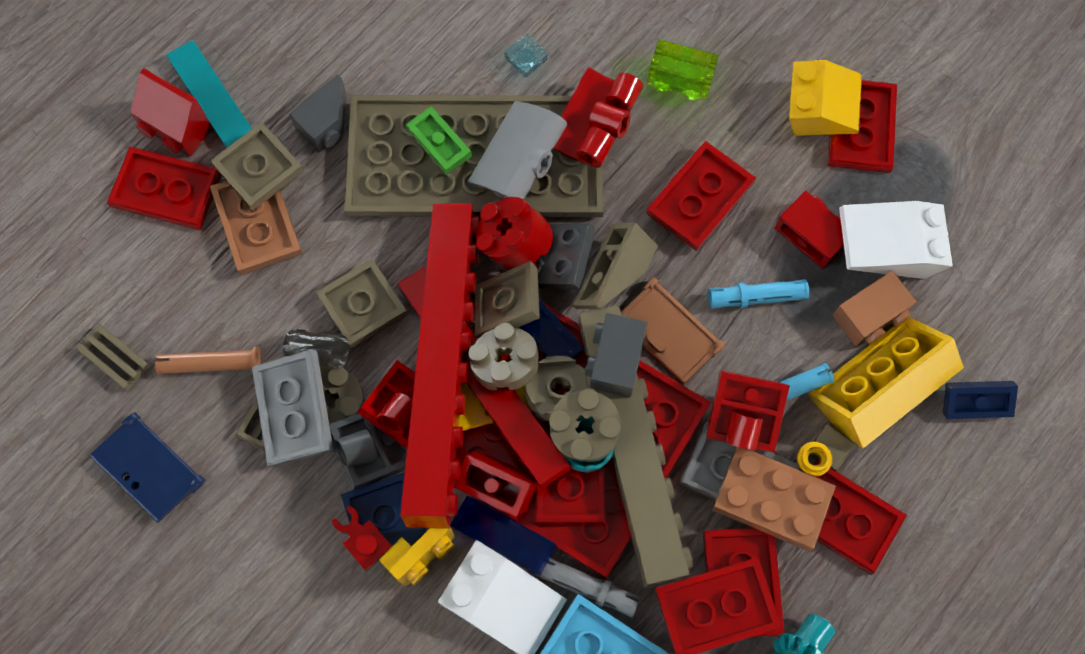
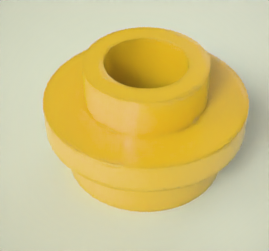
(819, 450)

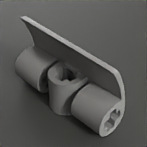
(519, 151)

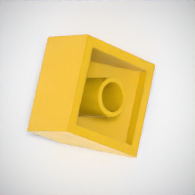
(824, 99)

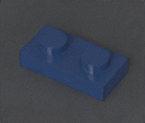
(980, 399)

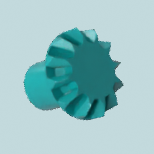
(810, 638)

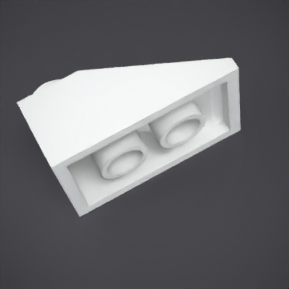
(896, 238)
(502, 600)

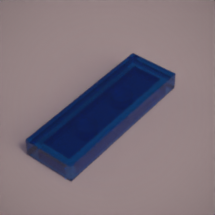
(503, 535)

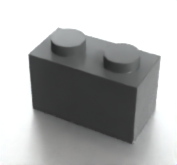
(617, 354)

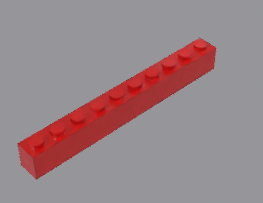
(441, 369)

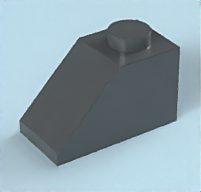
(322, 115)

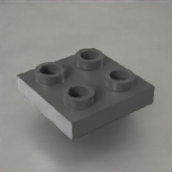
(567, 257)
(366, 451)

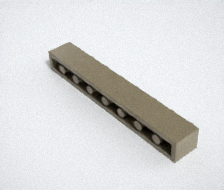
(641, 477)

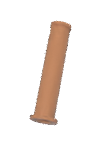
(208, 361)

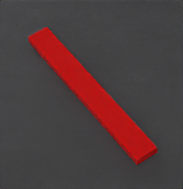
(504, 408)

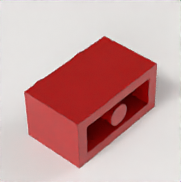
(812, 229)
(496, 483)

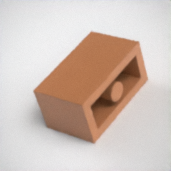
(874, 309)

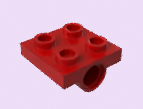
(391, 403)
(747, 411)

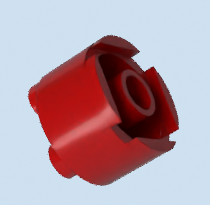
(513, 233)

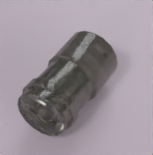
(331, 348)

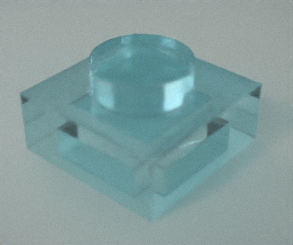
(526, 55)

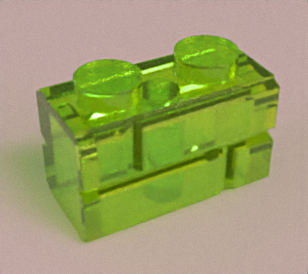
(682, 69)

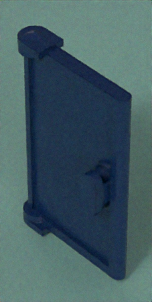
(156, 472)

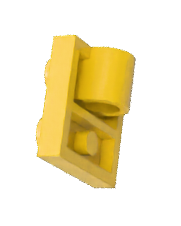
(410, 563)

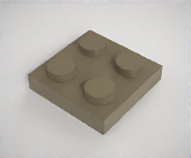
(257, 166)
(507, 299)
(362, 303)

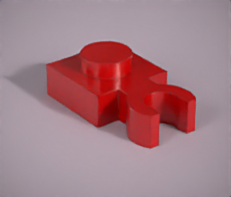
(365, 541)

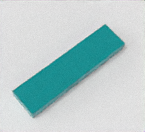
(209, 92)

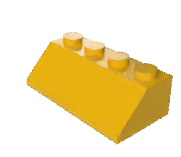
(887, 380)

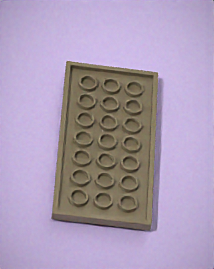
(398, 177)

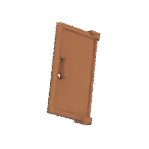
(673, 330)

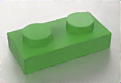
(439, 140)

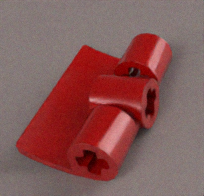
(597, 116)

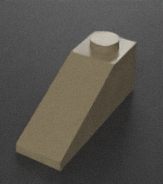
(619, 263)

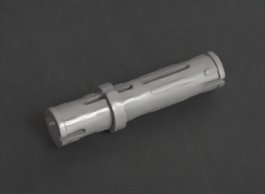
(593, 588)

